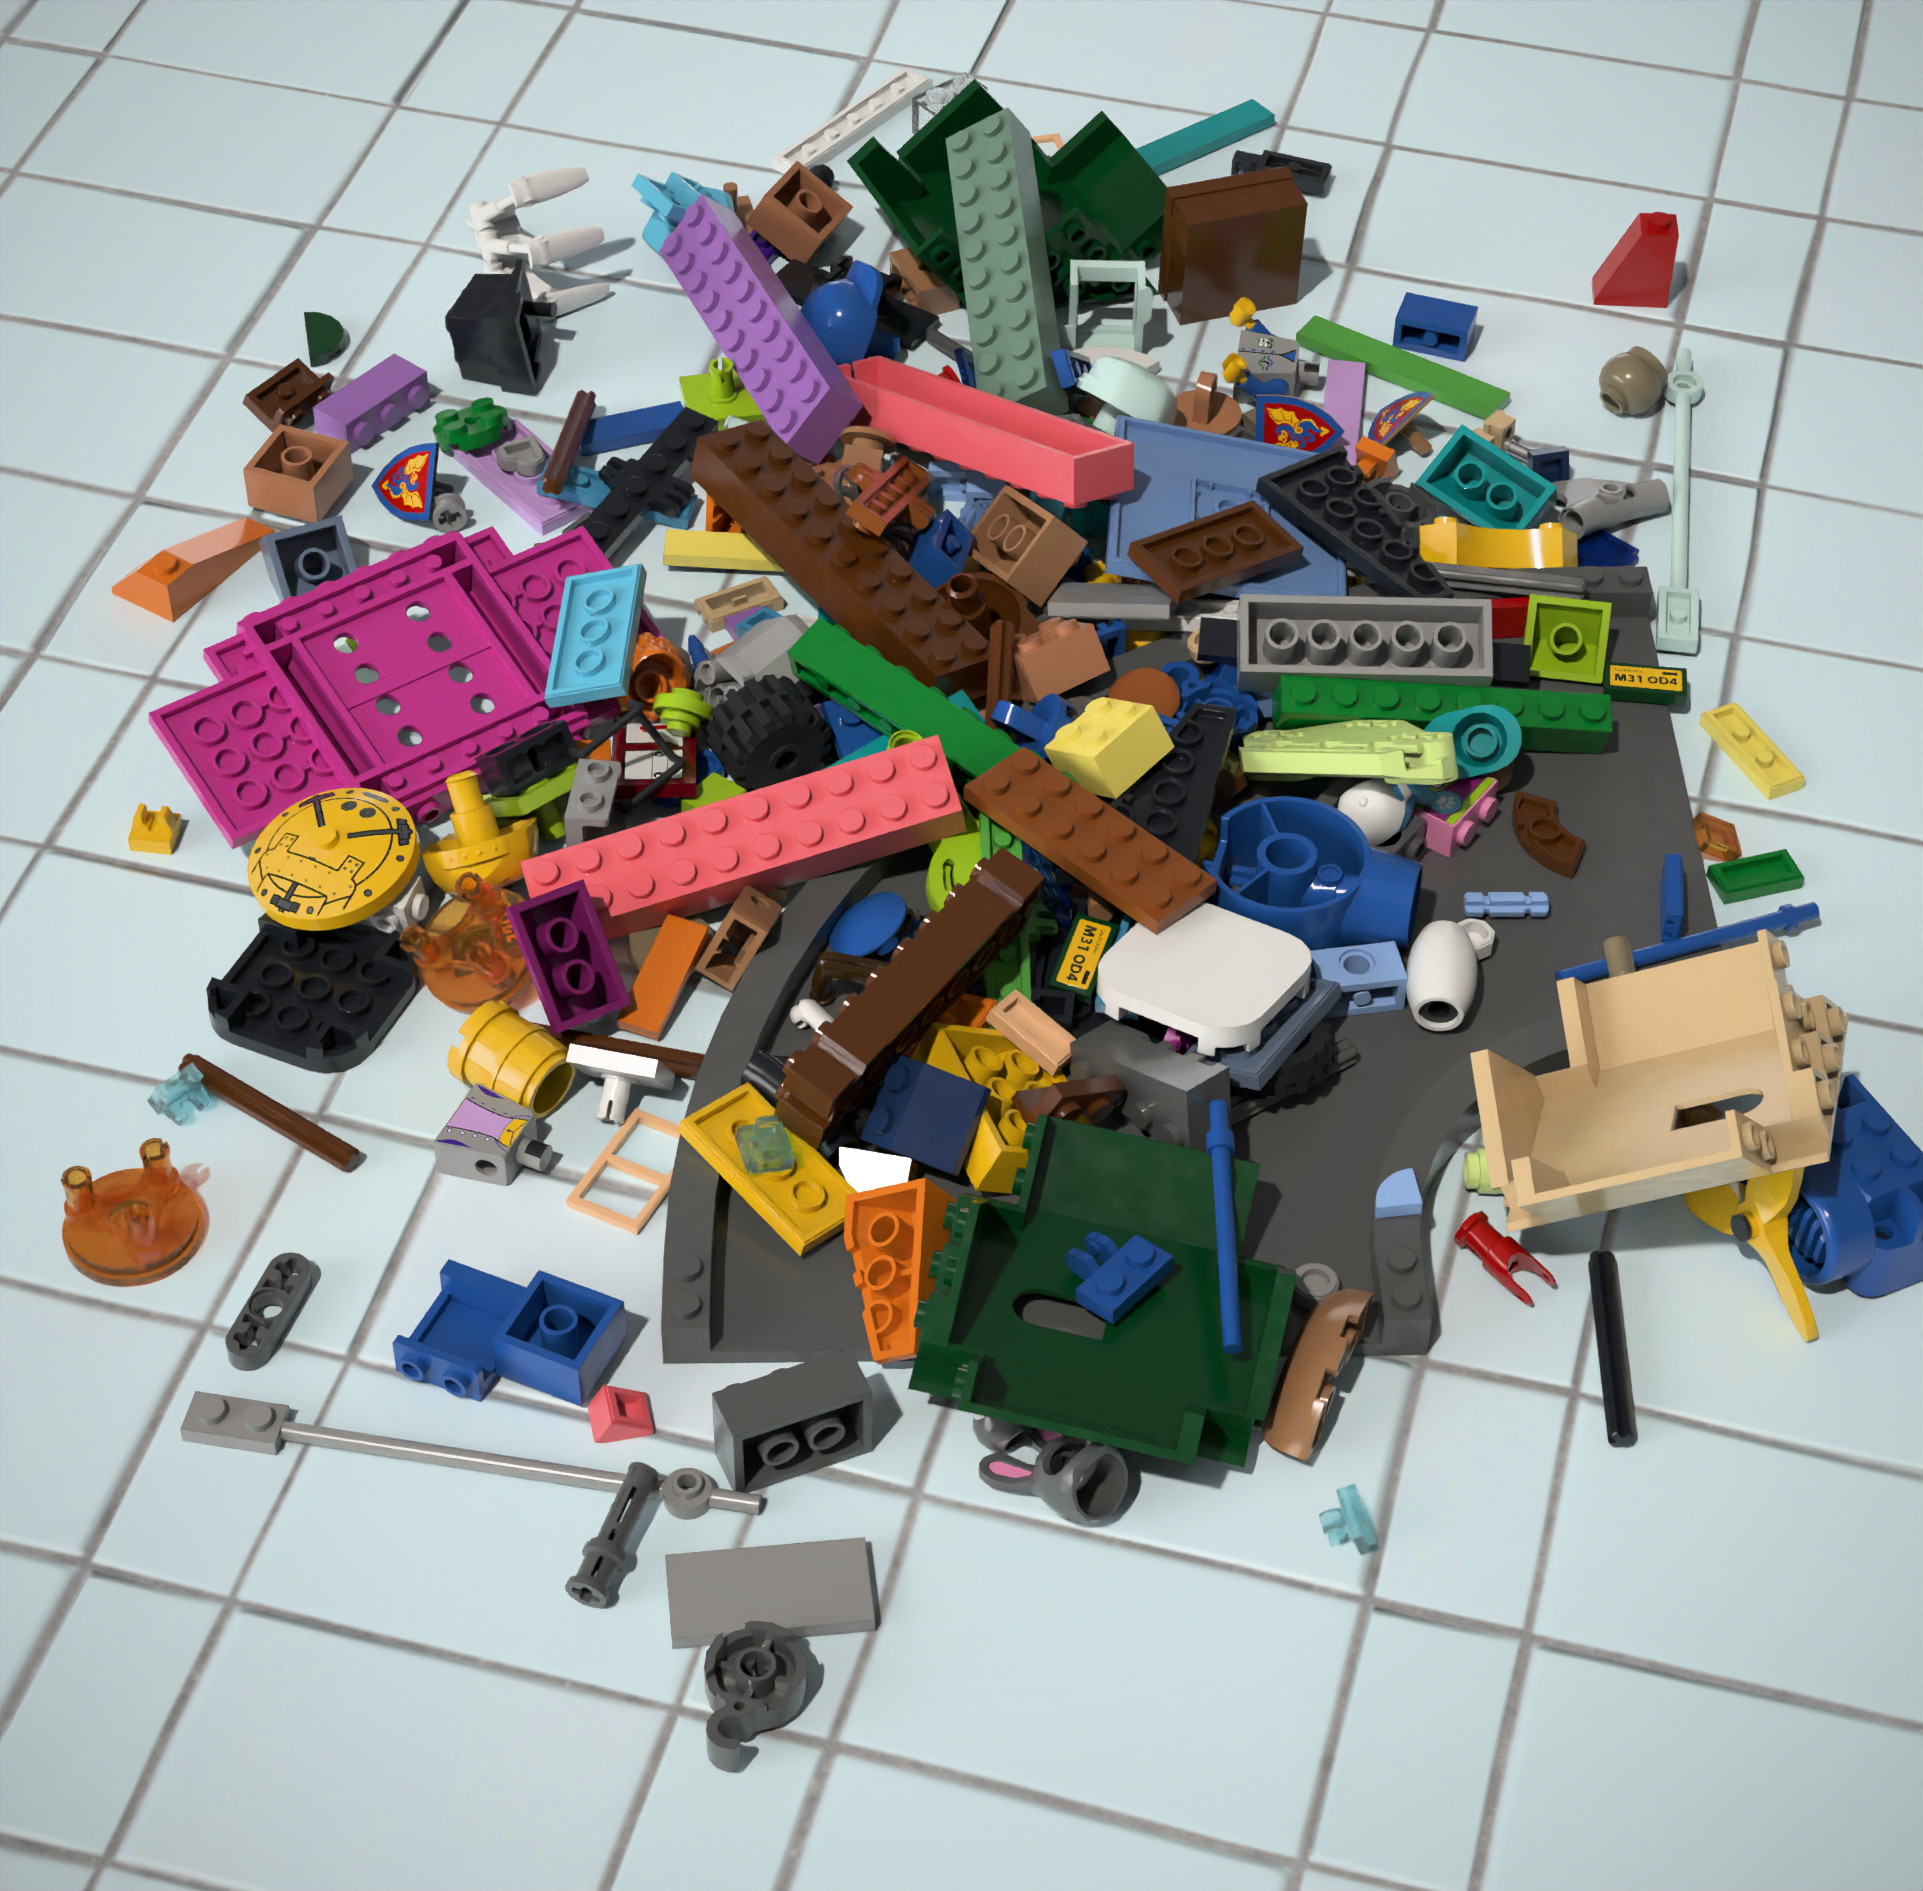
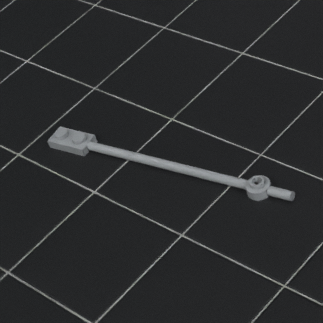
(263, 1426)

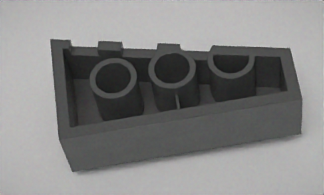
(1162, 1088)

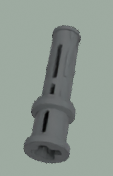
(606, 1550)

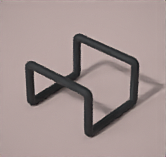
(635, 711)

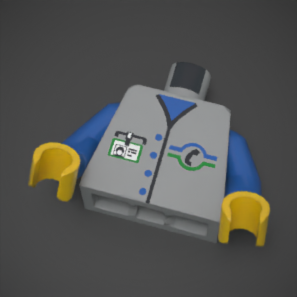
(1263, 360)

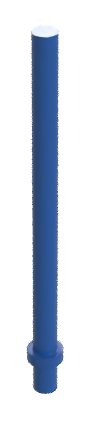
(1786, 917)

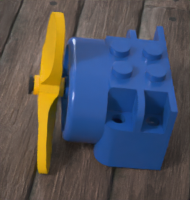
(1834, 1218)

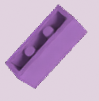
(373, 402)

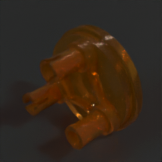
(470, 948)
(132, 1221)

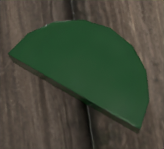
(324, 337)

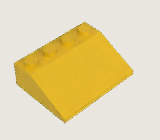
(1001, 1066)

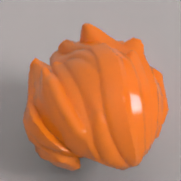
(654, 670)

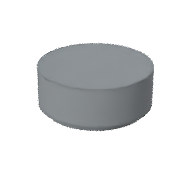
(1313, 1284)

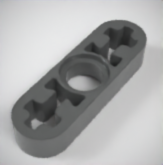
(268, 1330)

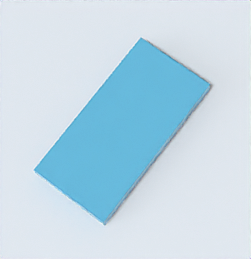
(596, 636)

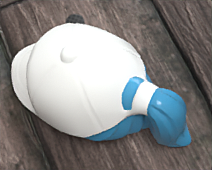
(1383, 807)

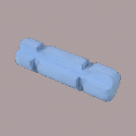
(1505, 904)

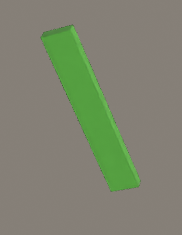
(1402, 367)

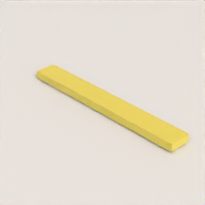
(732, 551)

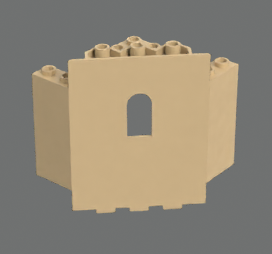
(1639, 1055)

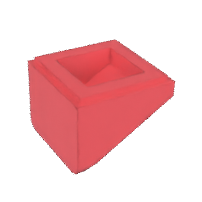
(619, 1415)

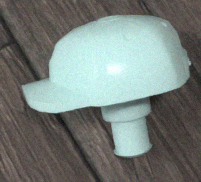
(1127, 391)

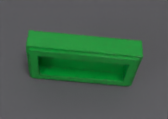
(1755, 876)

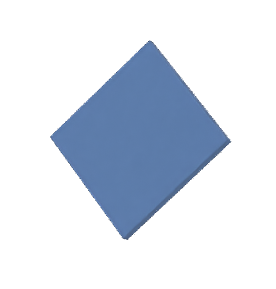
(1197, 473)

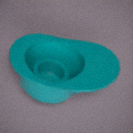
(1483, 738)

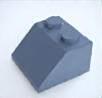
(307, 556)

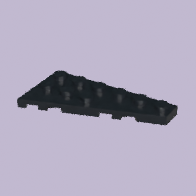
(1354, 521)
(1179, 790)

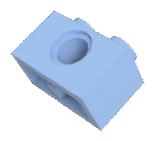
(1368, 975)

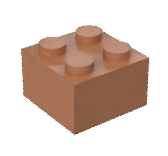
(799, 214)
(298, 473)
(1056, 659)

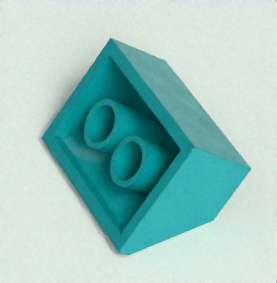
(1487, 484)

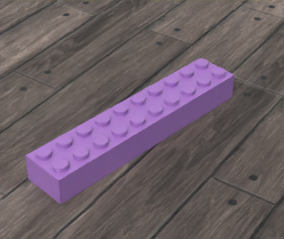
(760, 329)

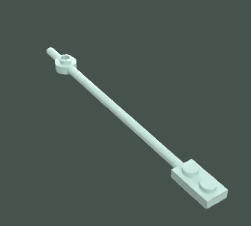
(1676, 605)

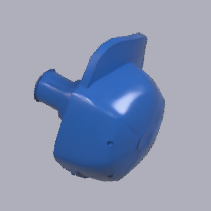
(846, 316)

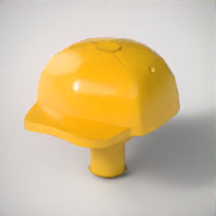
(478, 841)

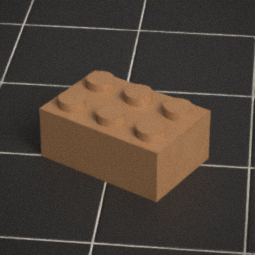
(1025, 545)

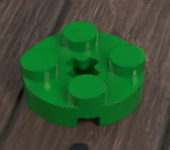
(471, 426)

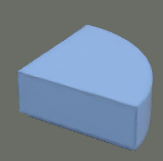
(1398, 1196)

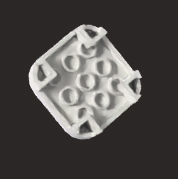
(1206, 976)

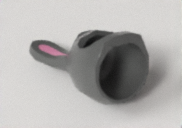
(1070, 1475)

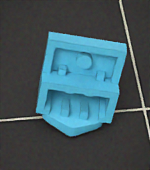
(671, 203)

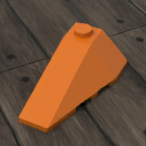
(190, 570)
(892, 1247)

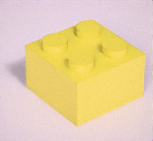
(1110, 745)

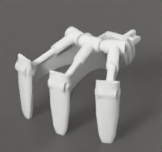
(502, 242)

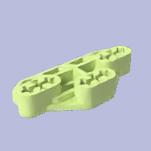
(1351, 749)

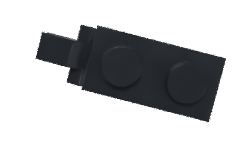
(1308, 174)

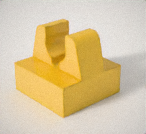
(154, 830)

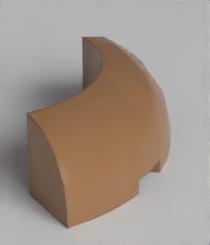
(1303, 1387)

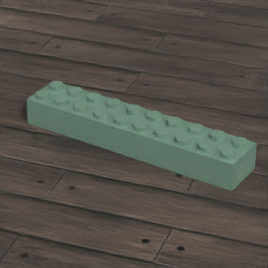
(1005, 263)

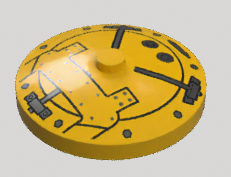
(334, 859)

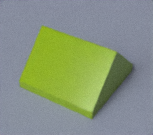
(1567, 638)

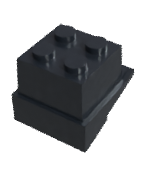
(499, 330)

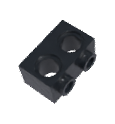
(527, 758)

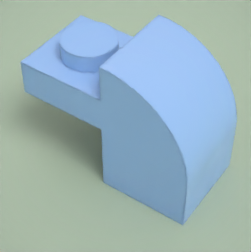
(959, 484)

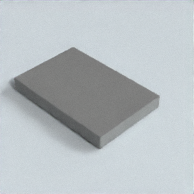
(1111, 601)

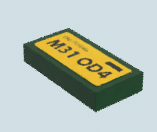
(1645, 683)
(1080, 956)

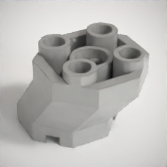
(751, 656)

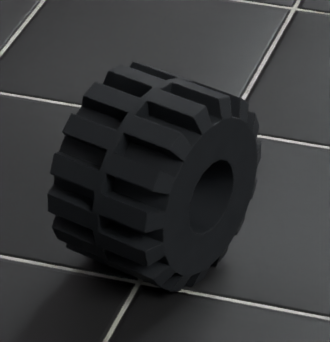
(768, 733)

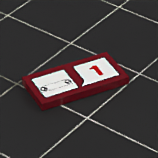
(644, 761)

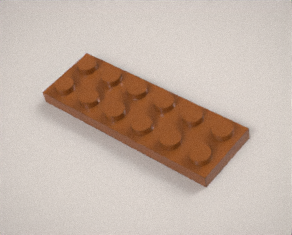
(1090, 840)

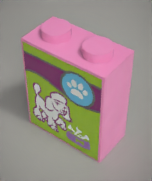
(1457, 812)

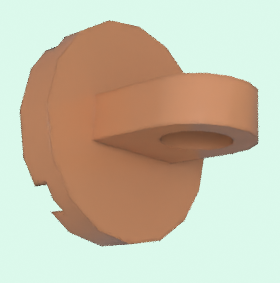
(1207, 408)

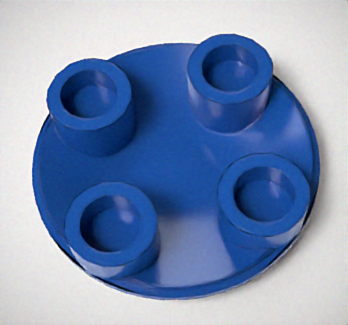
(870, 925)

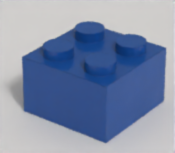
(559, 1337)

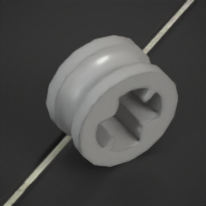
(455, 505)

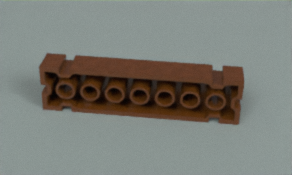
(906, 996)

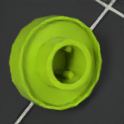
(682, 711)

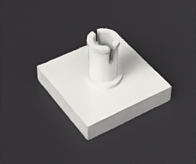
(619, 1074)

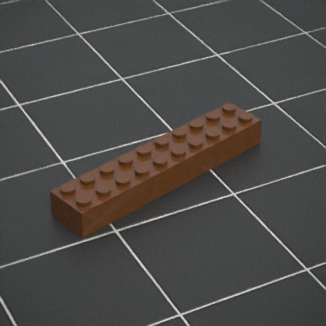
(841, 568)

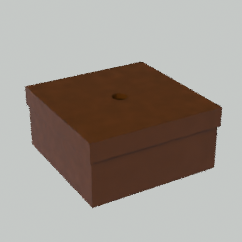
(1232, 243)

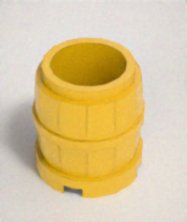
(512, 1058)

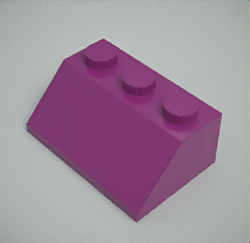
(568, 956)

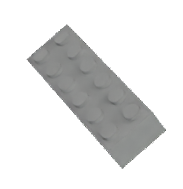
(1363, 639)

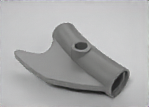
(1606, 503)

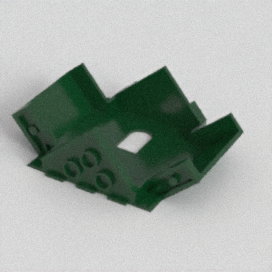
(1093, 198)
(1161, 1368)

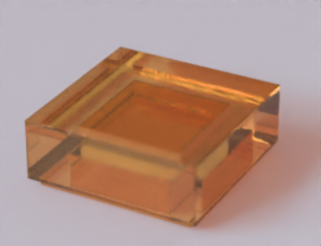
(1716, 837)

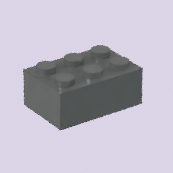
(792, 1421)

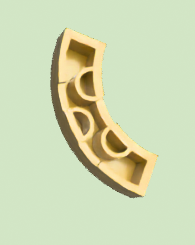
(1498, 548)

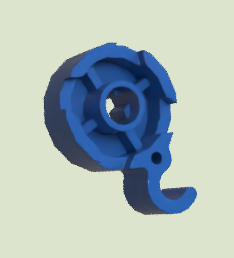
(1194, 690)

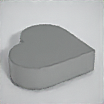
(522, 456)

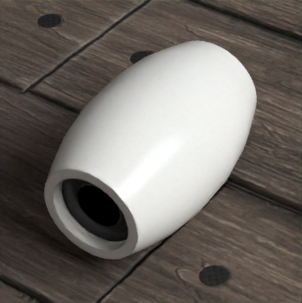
(1441, 975)

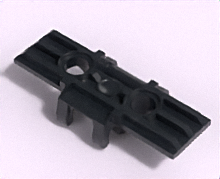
(905, 319)

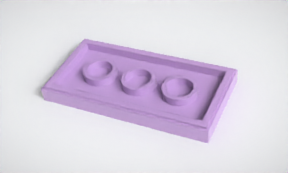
(517, 490)

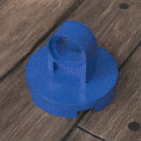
(1036, 727)

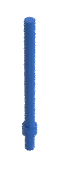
(1220, 1148)

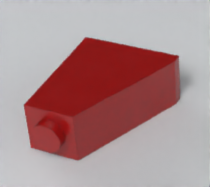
(1640, 264)

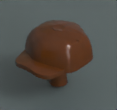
(985, 599)

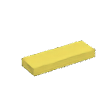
(1752, 751)

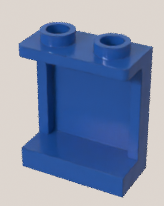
(455, 1335)

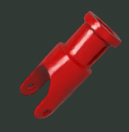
(1499, 1254)

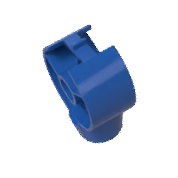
(1313, 875)

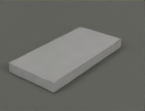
(795, 1585)

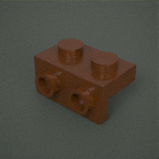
(288, 395)
(1074, 1100)

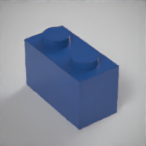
(1435, 326)
(940, 549)

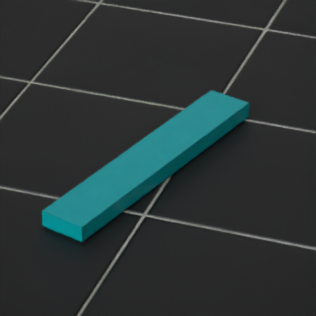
(1206, 136)

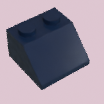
(925, 1114)

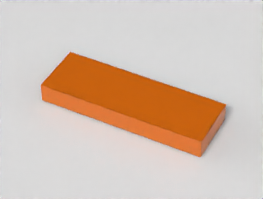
(663, 977)

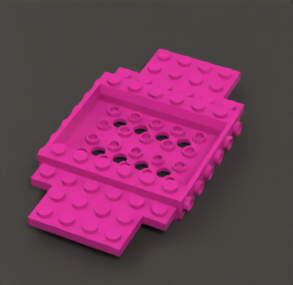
(302, 724)

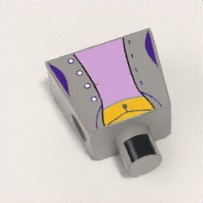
(490, 1139)

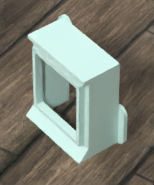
(1128, 337)

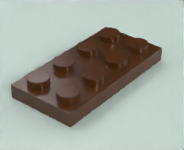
(1215, 551)

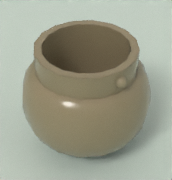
(1632, 381)

